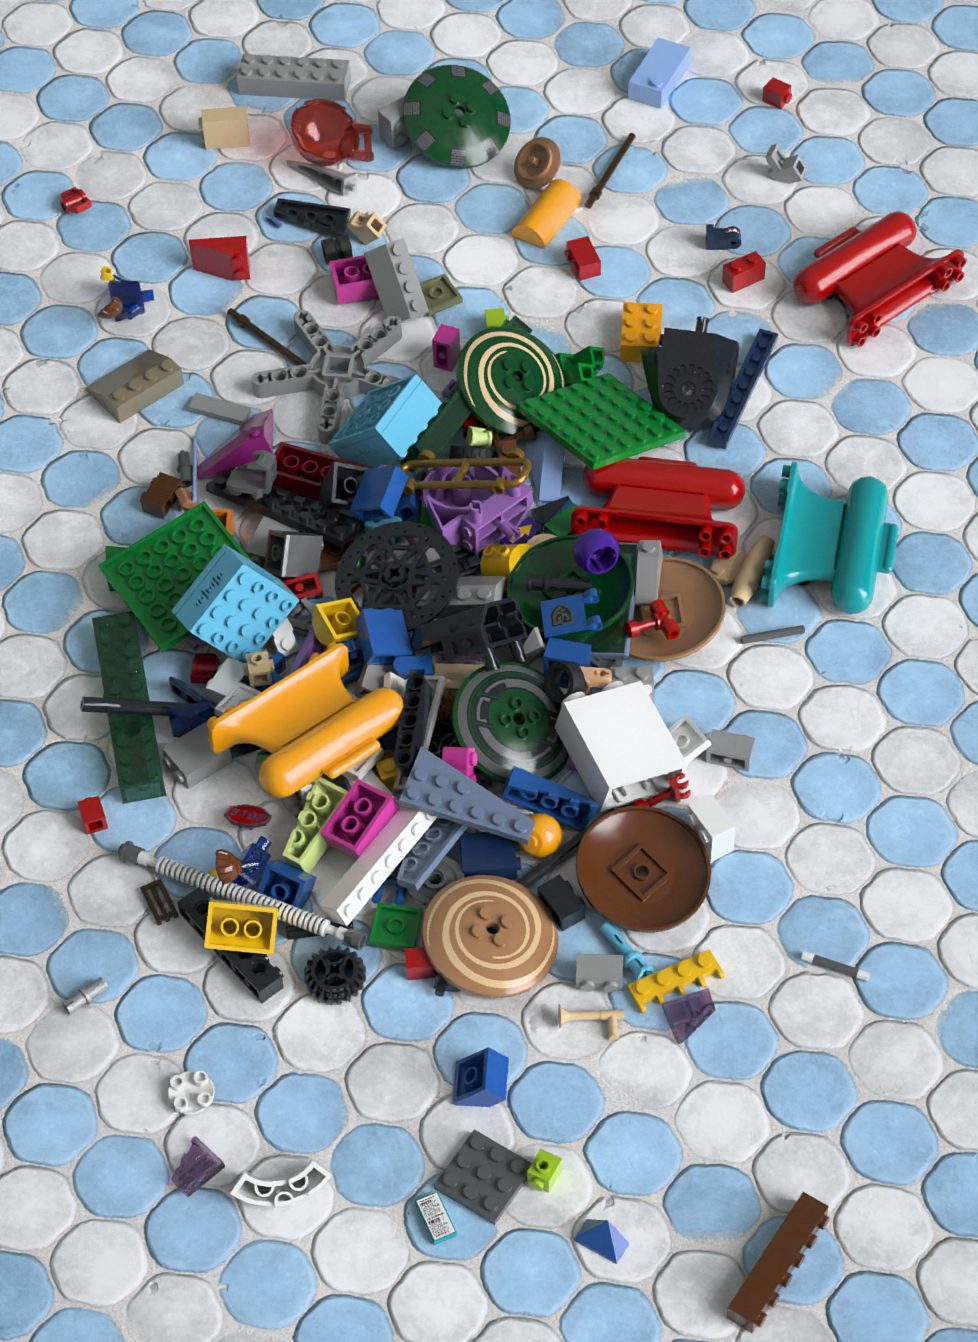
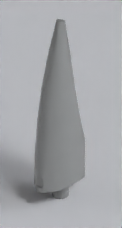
(329, 178)

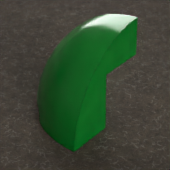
(582, 365)

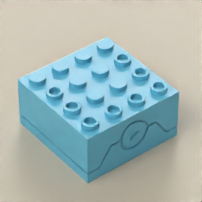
(386, 422)
(235, 604)

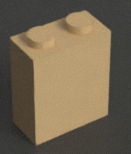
(224, 127)

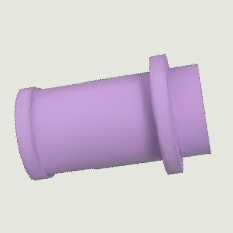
(195, 642)

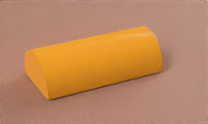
(548, 213)

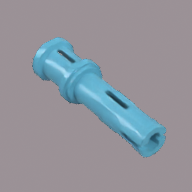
(631, 958)

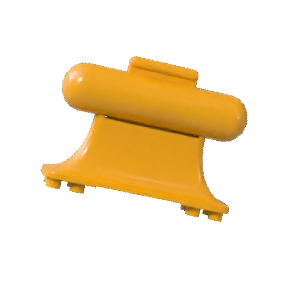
(308, 724)

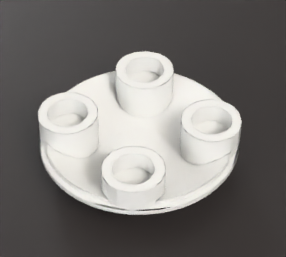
(190, 1092)

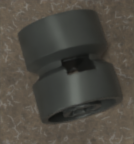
(337, 248)

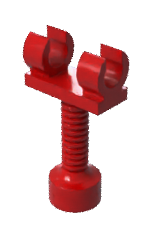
(673, 790)

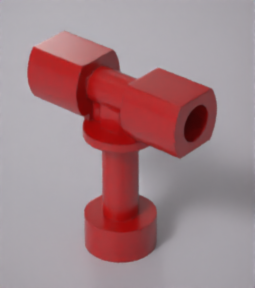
(658, 620)

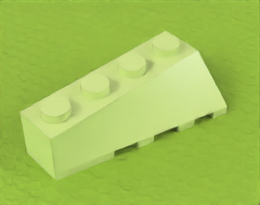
(305, 841)

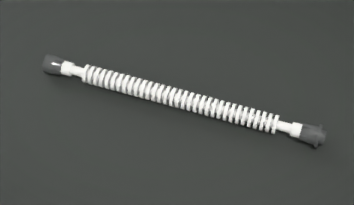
(196, 878)

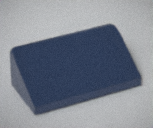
(185, 692)

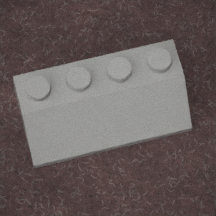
(396, 281)
(468, 594)

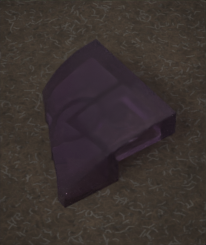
(688, 1013)

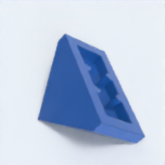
(602, 1239)

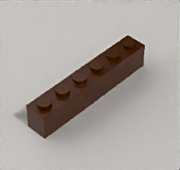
(777, 1262)

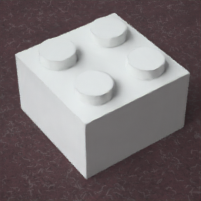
(712, 826)

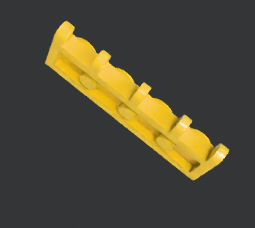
(674, 979)

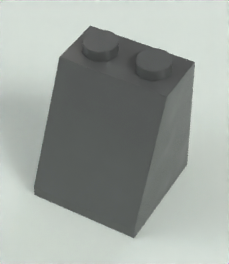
(293, 553)

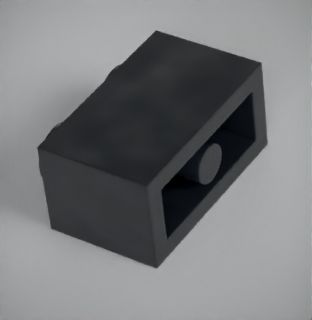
(562, 902)

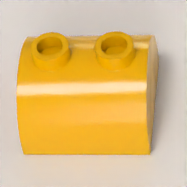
(501, 559)
(335, 621)

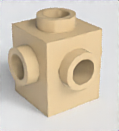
(258, 668)

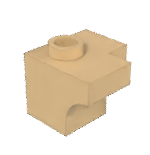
(366, 226)

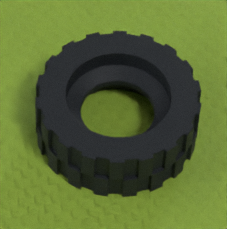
(460, 452)

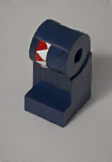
(722, 238)

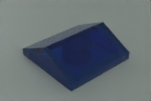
(188, 717)

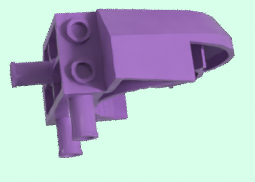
(476, 515)

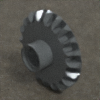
(444, 874)

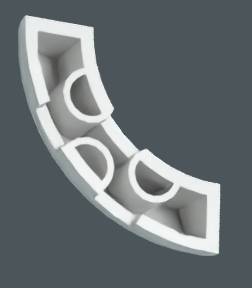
(281, 1190)

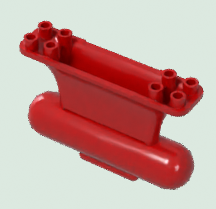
(876, 274)
(663, 503)

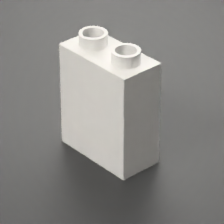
(619, 744)

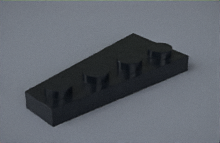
(317, 217)

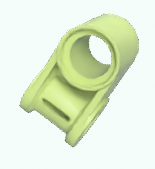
(478, 438)

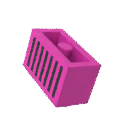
(446, 347)

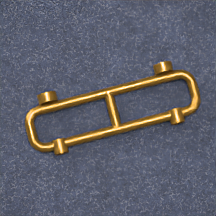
(427, 459)

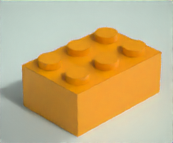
(639, 329)

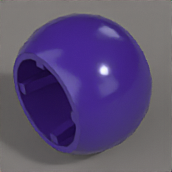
(596, 551)

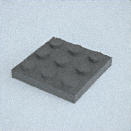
(483, 1177)

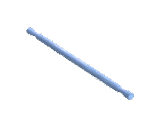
(194, 489)

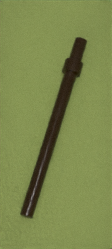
(596, 191)
(244, 322)

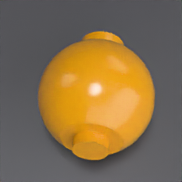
(544, 838)

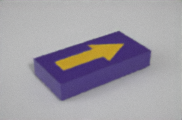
(528, 529)

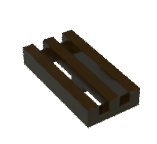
(165, 915)

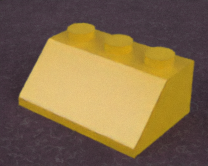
(241, 926)

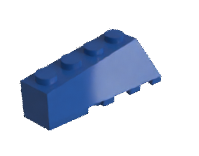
(548, 798)

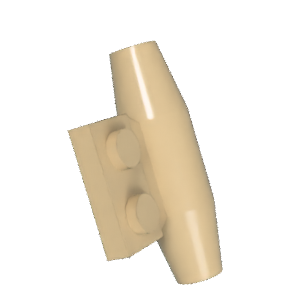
(744, 570)

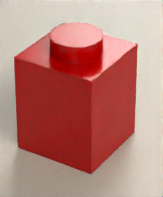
(777, 93)
(92, 814)
(418, 964)

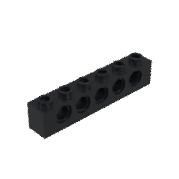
(262, 985)

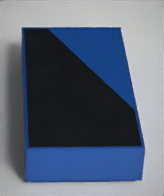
(548, 511)

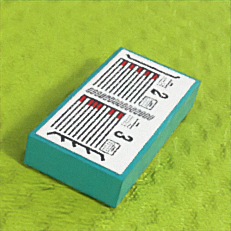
(436, 1218)

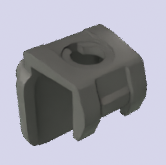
(256, 477)

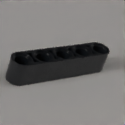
(412, 722)

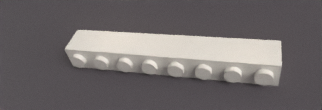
(375, 865)

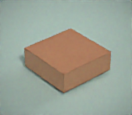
(185, 498)

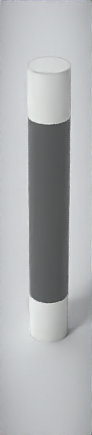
(836, 966)

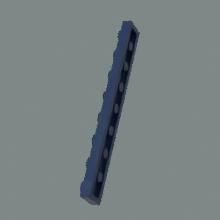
(742, 388)

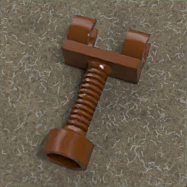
(528, 432)

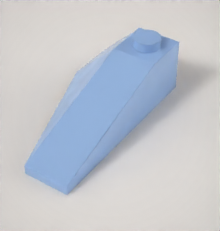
(547, 466)

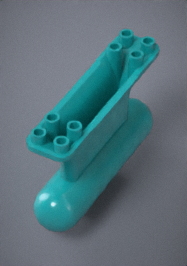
(832, 541)

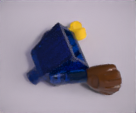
(126, 297)
(246, 868)

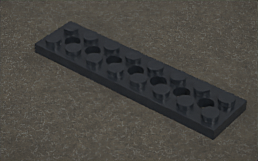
(293, 511)

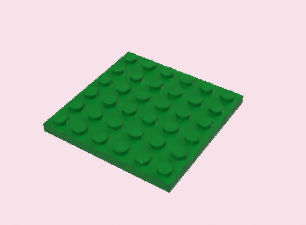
(600, 421)
(163, 567)

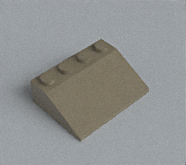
(137, 384)

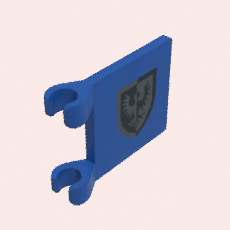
(568, 614)

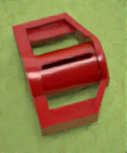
(74, 201)

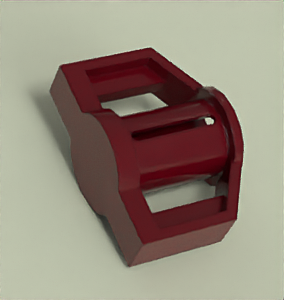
(204, 667)

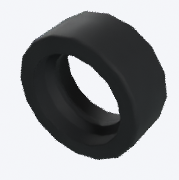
(552, 679)

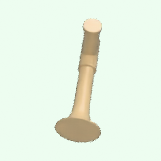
(610, 1015)

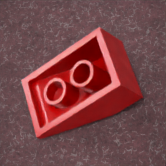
(221, 257)

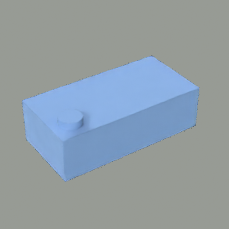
(659, 73)

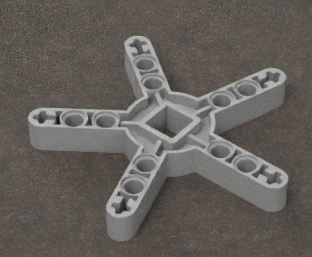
(327, 357)

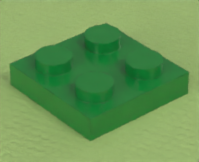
(395, 926)

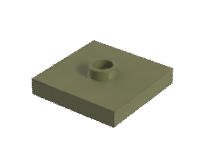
(440, 294)

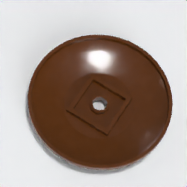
(649, 841)

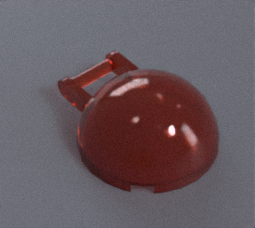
(328, 135)

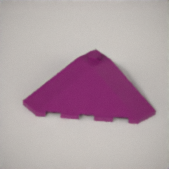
(239, 447)

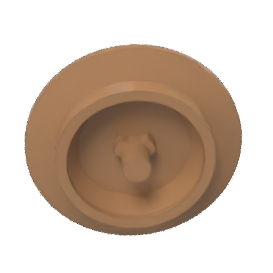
(537, 163)

